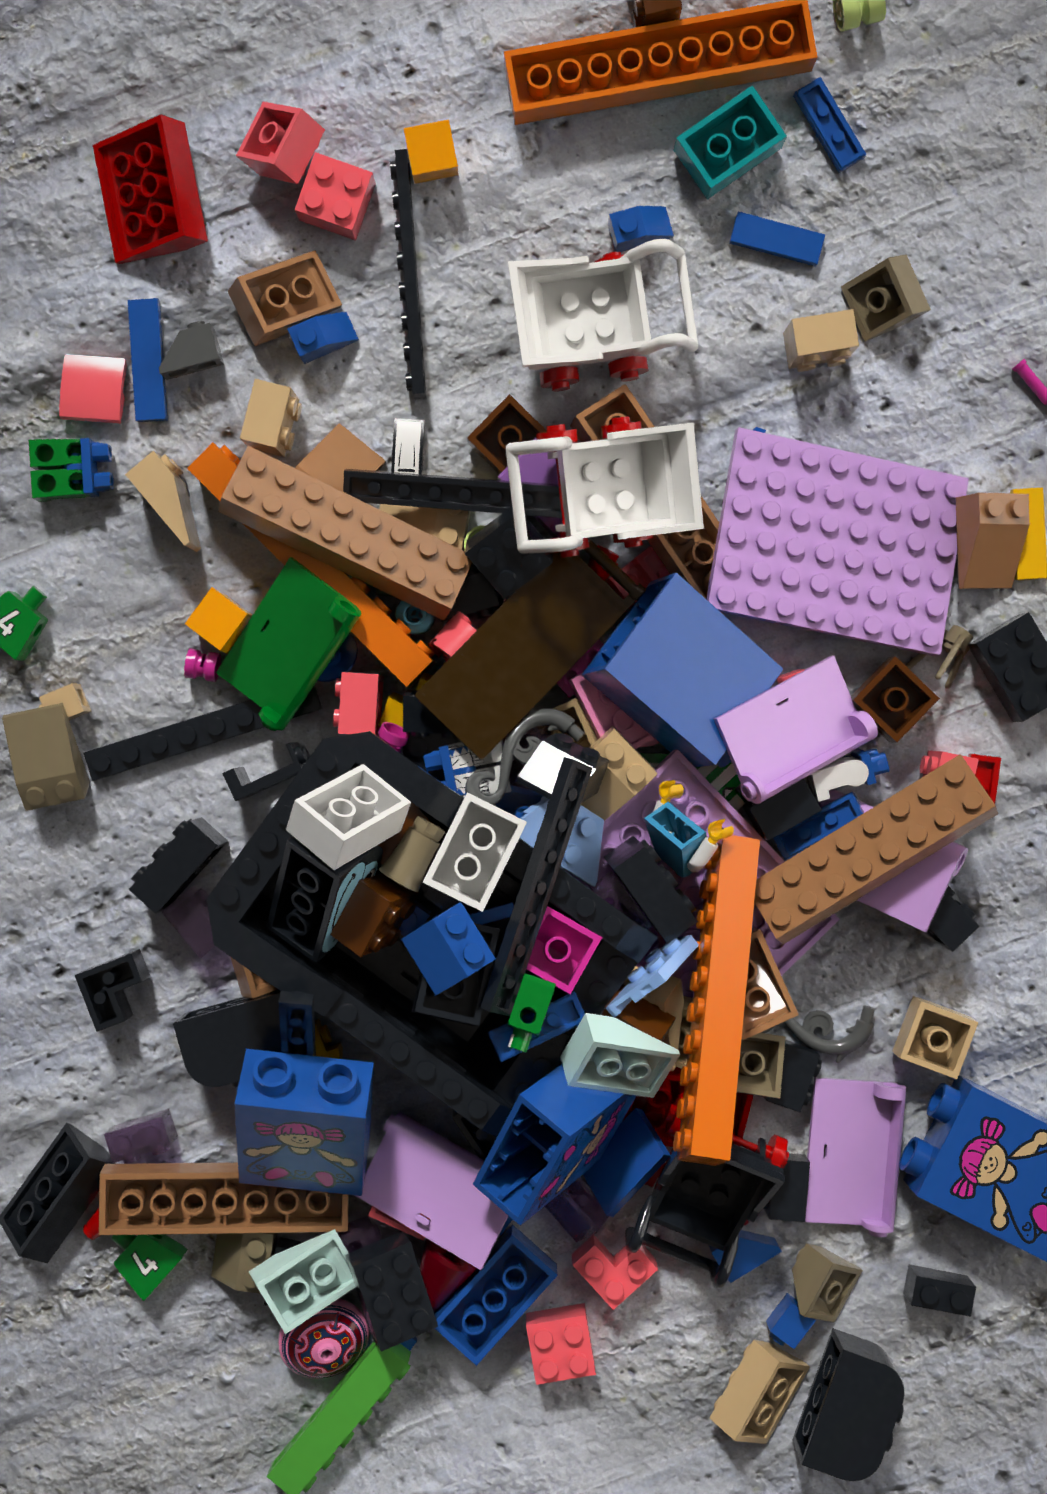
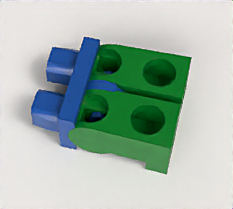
(74, 467)

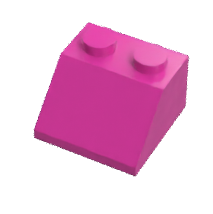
(561, 950)

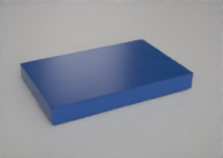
(626, 1163)

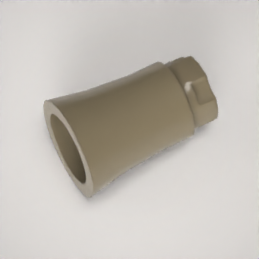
(413, 854)

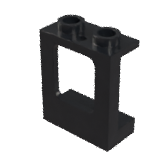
(242, 787)

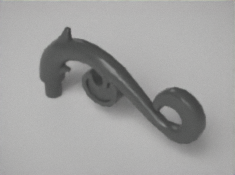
(511, 749)
(858, 1034)

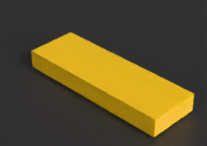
(1034, 555)

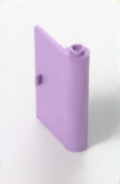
(791, 740)
(918, 890)
(862, 1153)
(433, 1177)

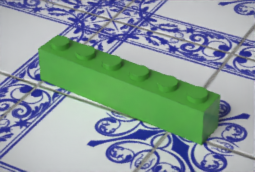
(337, 1416)

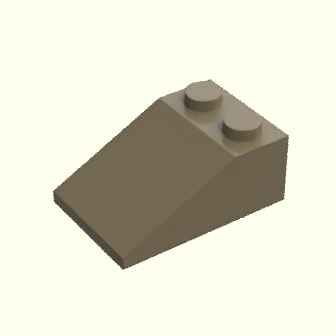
(45, 757)

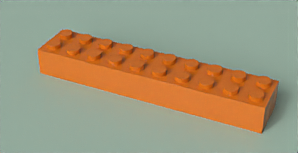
(660, 60)
(375, 628)
(717, 1004)

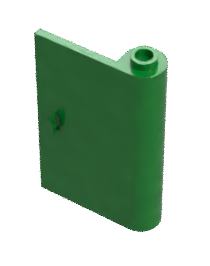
(302, 633)

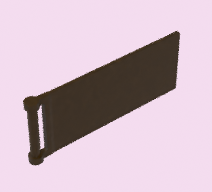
(526, 649)

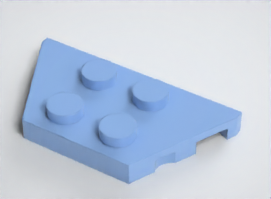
(584, 844)
(659, 968)

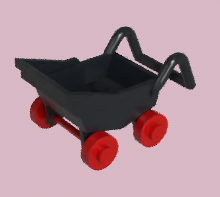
(709, 1200)

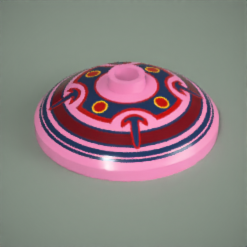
(335, 1328)

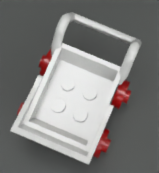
(592, 314)
(621, 486)

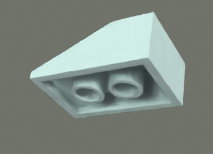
(616, 1057)
(304, 1279)

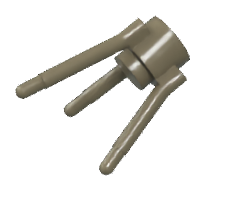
(956, 645)

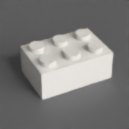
(348, 816)
(474, 852)

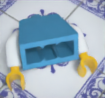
(678, 838)

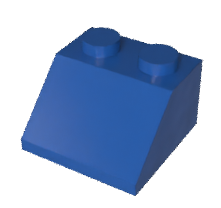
(448, 949)

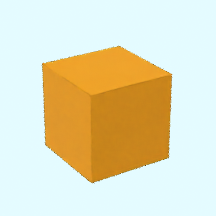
(431, 151)
(219, 620)

